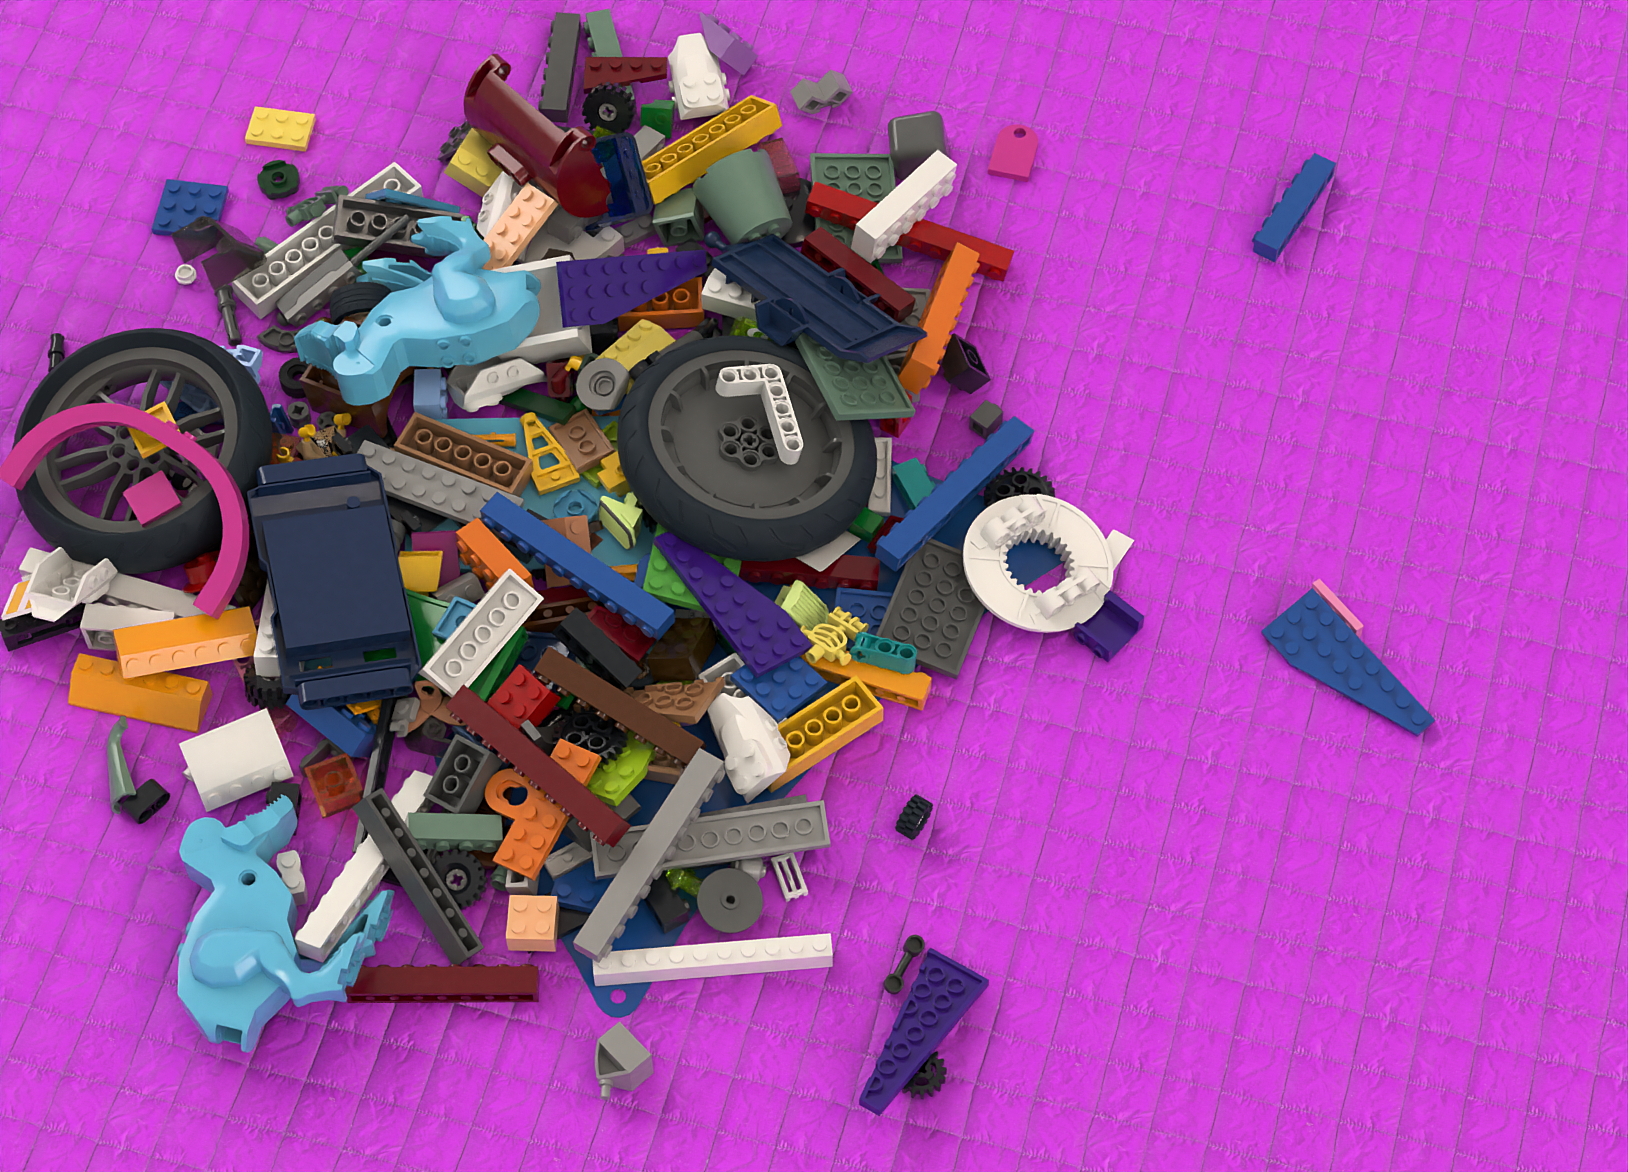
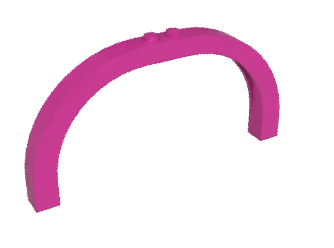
(235, 541)

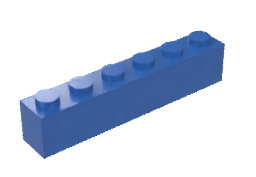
(1294, 207)

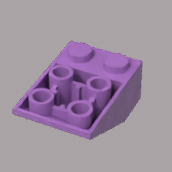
(727, 45)

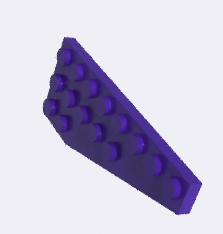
(610, 286)
(748, 620)

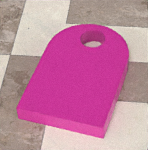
(1013, 155)

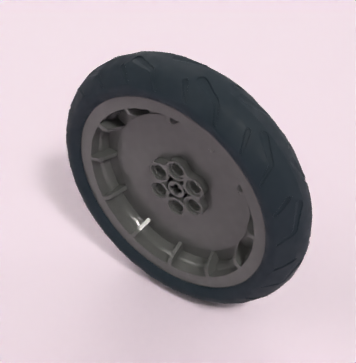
(712, 464)

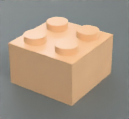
(532, 923)

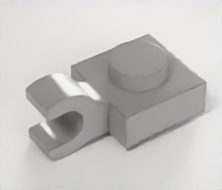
(404, 712)

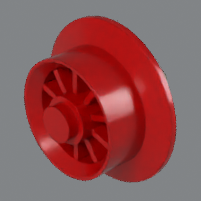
(199, 571)

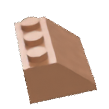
(577, 531)

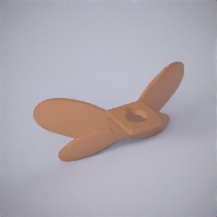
(432, 704)

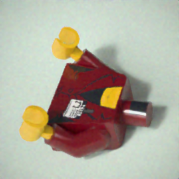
(561, 377)

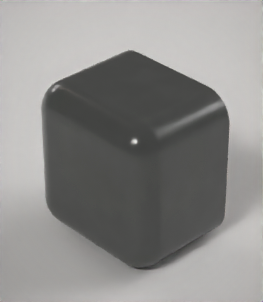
(915, 139)

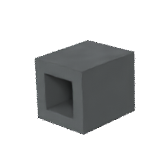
(986, 419)

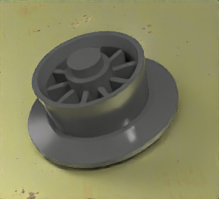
(730, 900)

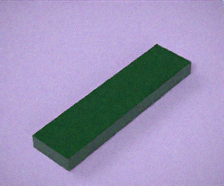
(540, 405)

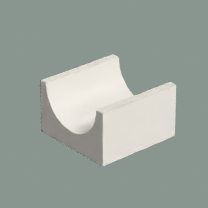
(549, 338)

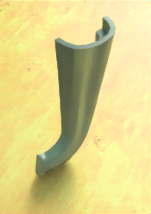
(119, 776)

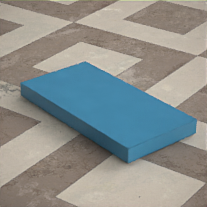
(397, 197)

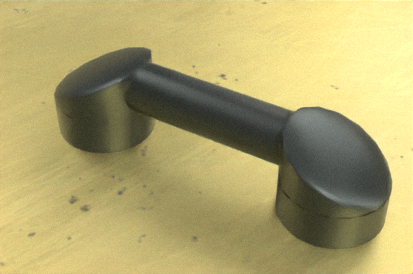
(912, 947)

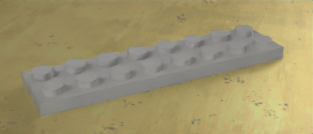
(430, 485)

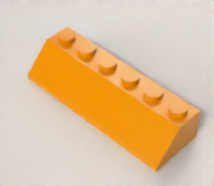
(185, 642)
(150, 698)

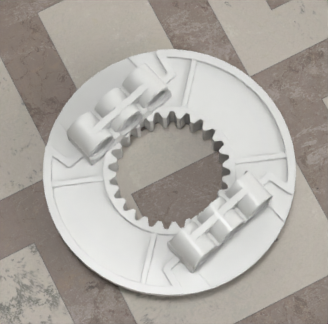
(1050, 522)

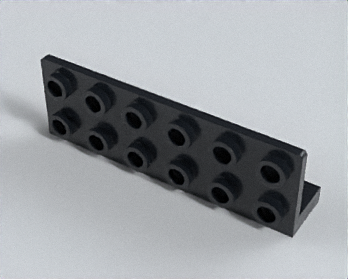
(411, 516)

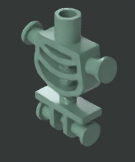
(315, 205)

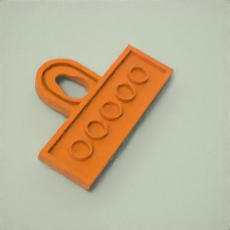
(537, 819)

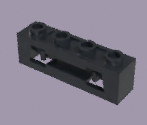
(38, 628)

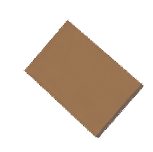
(582, 441)

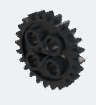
(1016, 484)
(592, 734)

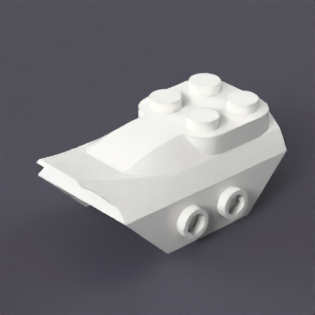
(696, 79)
(496, 203)
(489, 381)
(64, 583)
(750, 744)

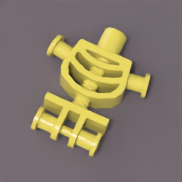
(830, 639)

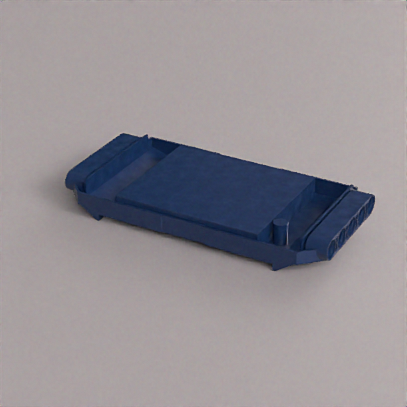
(333, 580)

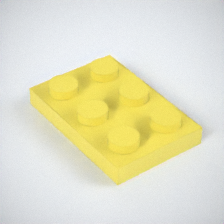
(280, 129)

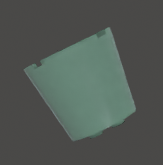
(744, 197)

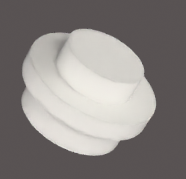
(185, 274)

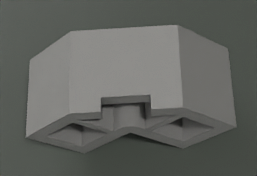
(830, 90)

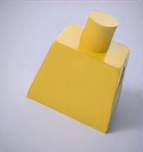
(421, 570)

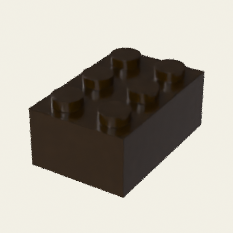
(683, 649)

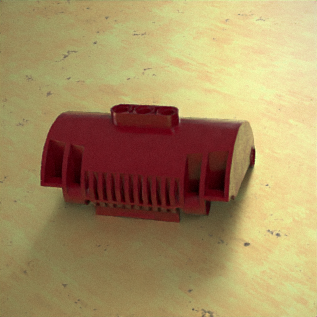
(531, 145)

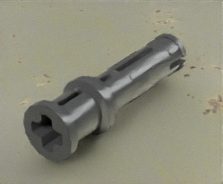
(227, 307)

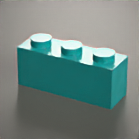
(912, 481)

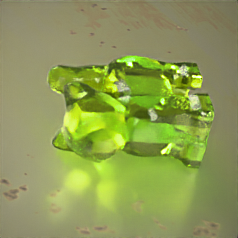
(685, 880)

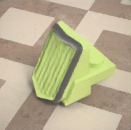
(622, 519)

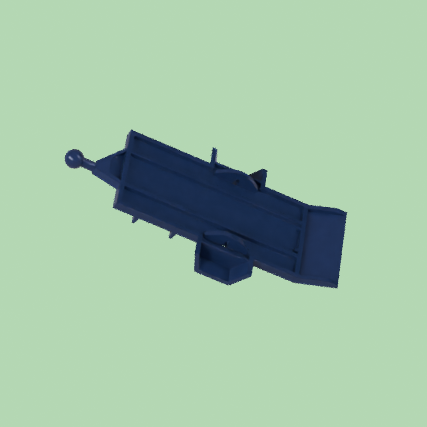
(807, 299)

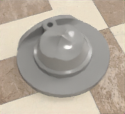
(602, 384)

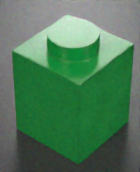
(866, 525)

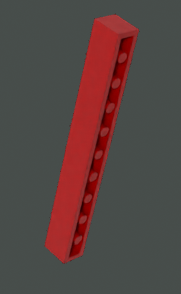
(923, 237)

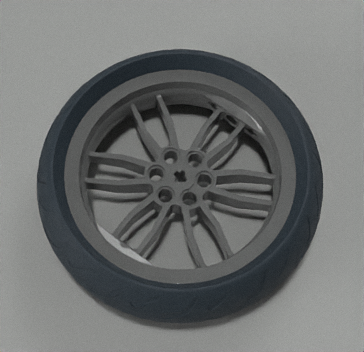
(93, 376)

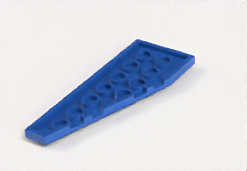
(1327, 650)

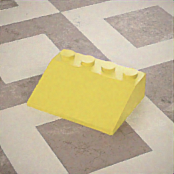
(472, 164)
(637, 345)

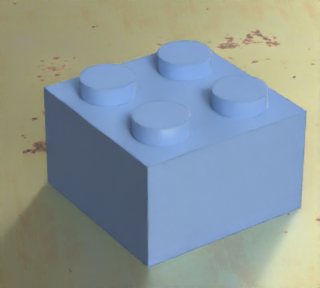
(430, 393)

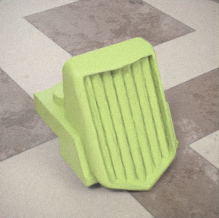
(802, 605)

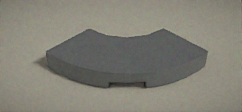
(279, 339)

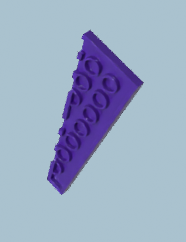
(932, 1009)

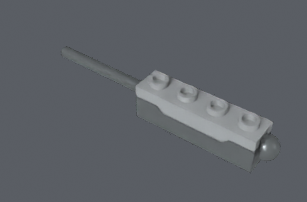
(317, 287)

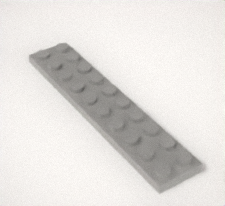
(729, 838)

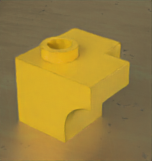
(612, 475)

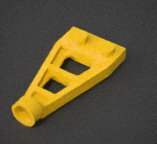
(554, 476)

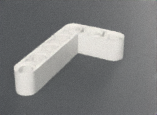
(769, 382)

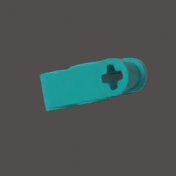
(884, 653)

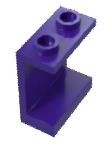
(1109, 627)

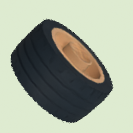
(356, 300)

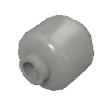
(751, 866)

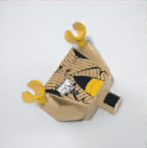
(319, 443)

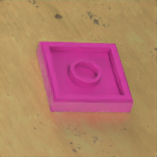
(152, 498)

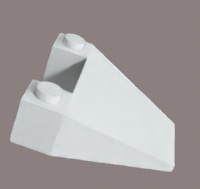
(584, 247)

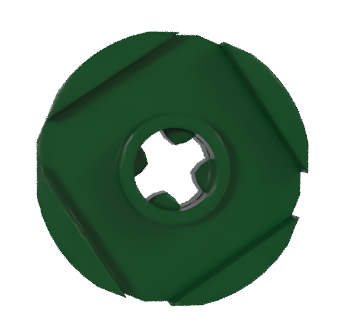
(281, 189)

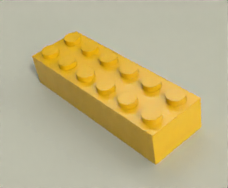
(827, 727)

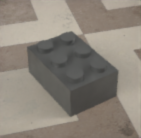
(462, 776)

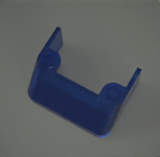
(626, 178)

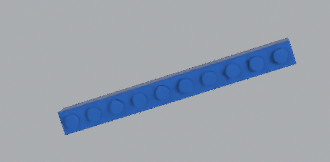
(954, 493)
(577, 566)

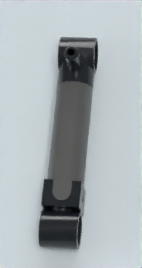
(706, 329)

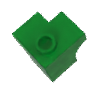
(659, 116)

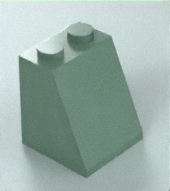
(679, 218)

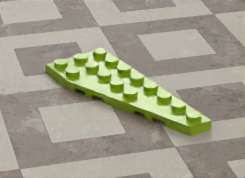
(621, 776)

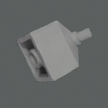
(621, 1061)

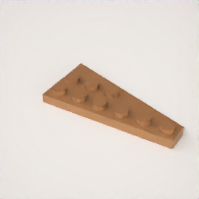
(675, 700)

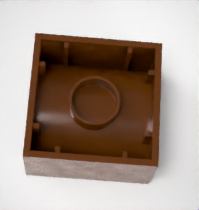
(325, 396)

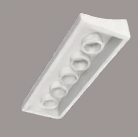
(482, 634)

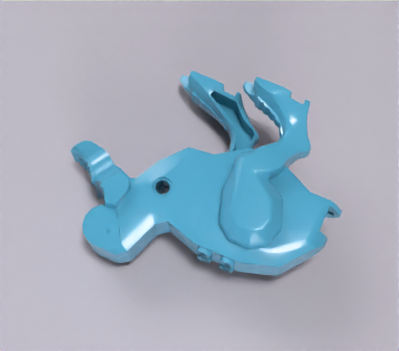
(429, 317)
(241, 944)

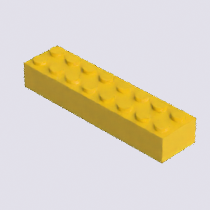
(714, 140)

